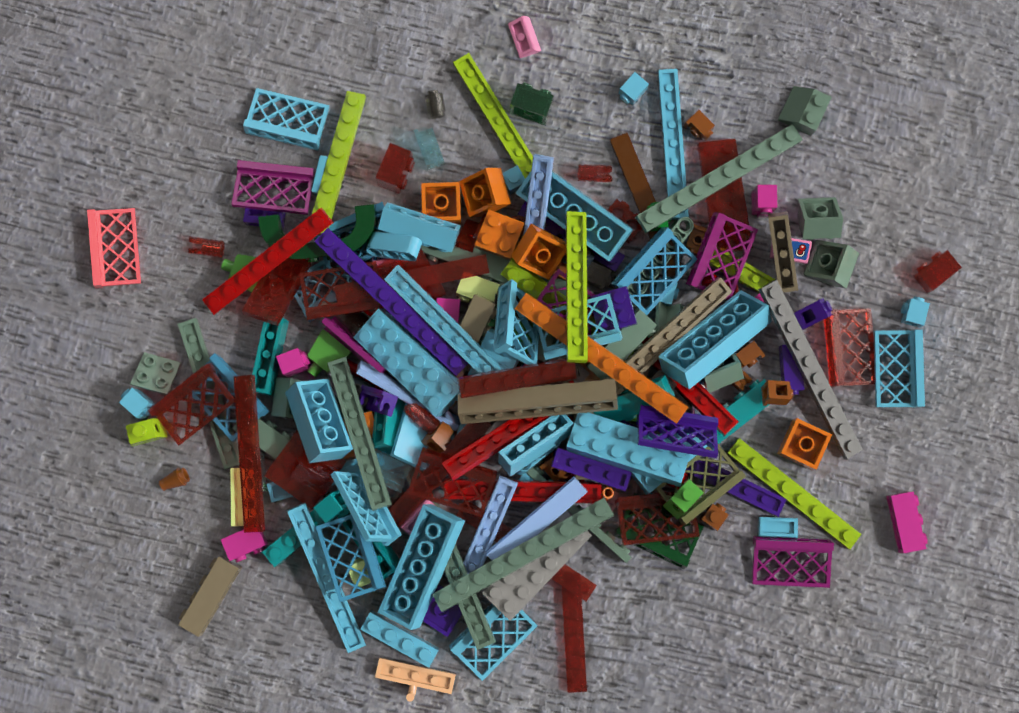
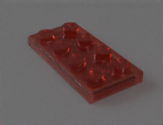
(276, 291)

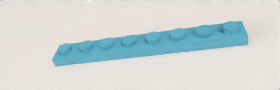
(672, 133)
(441, 321)
(314, 552)

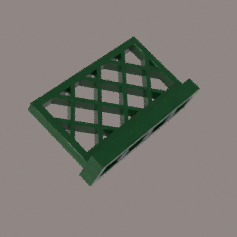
(657, 548)

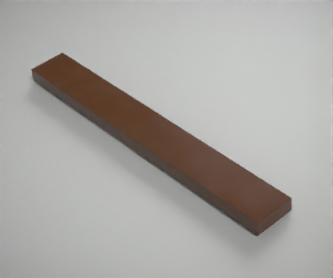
(637, 184)

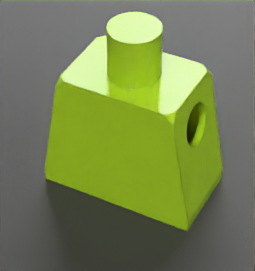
(145, 432)

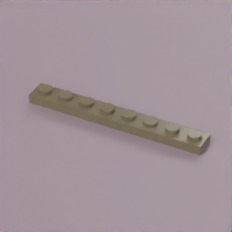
(677, 327)

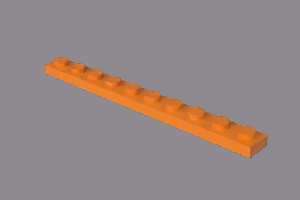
(605, 360)

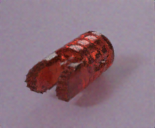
(594, 173)
(209, 247)
(422, 417)

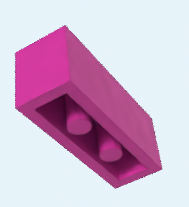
(906, 522)

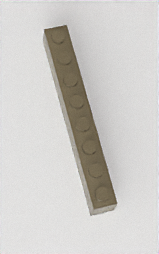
(539, 401)

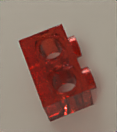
(627, 216)

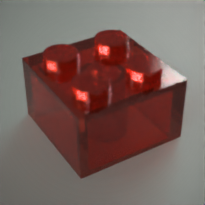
(395, 168)

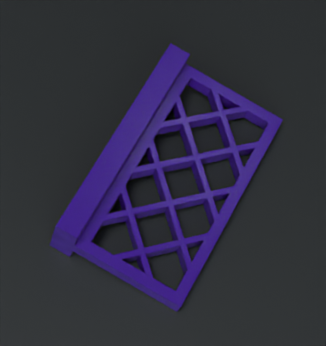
(694, 424)

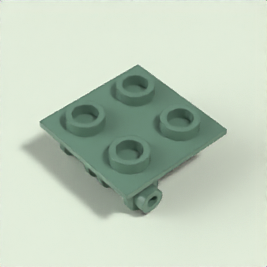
(155, 373)

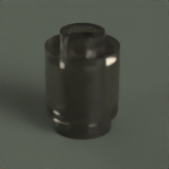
(435, 104)

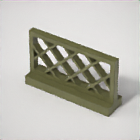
(714, 492)

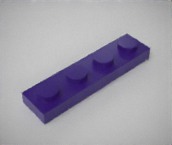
(591, 469)

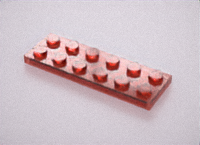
(729, 199)

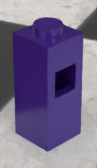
(813, 313)
(790, 371)

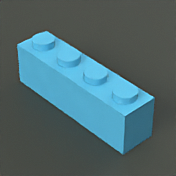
(427, 228)
(535, 443)
(400, 638)

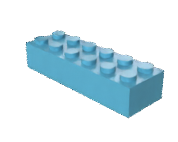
(604, 230)
(715, 339)
(409, 362)
(618, 446)
(421, 566)

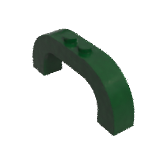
(365, 224)

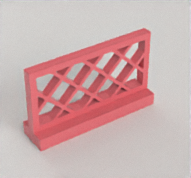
(97, 252)

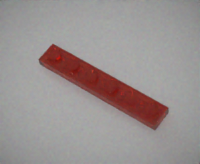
(516, 378)
(574, 642)

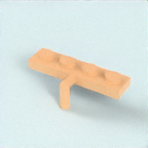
(415, 676)

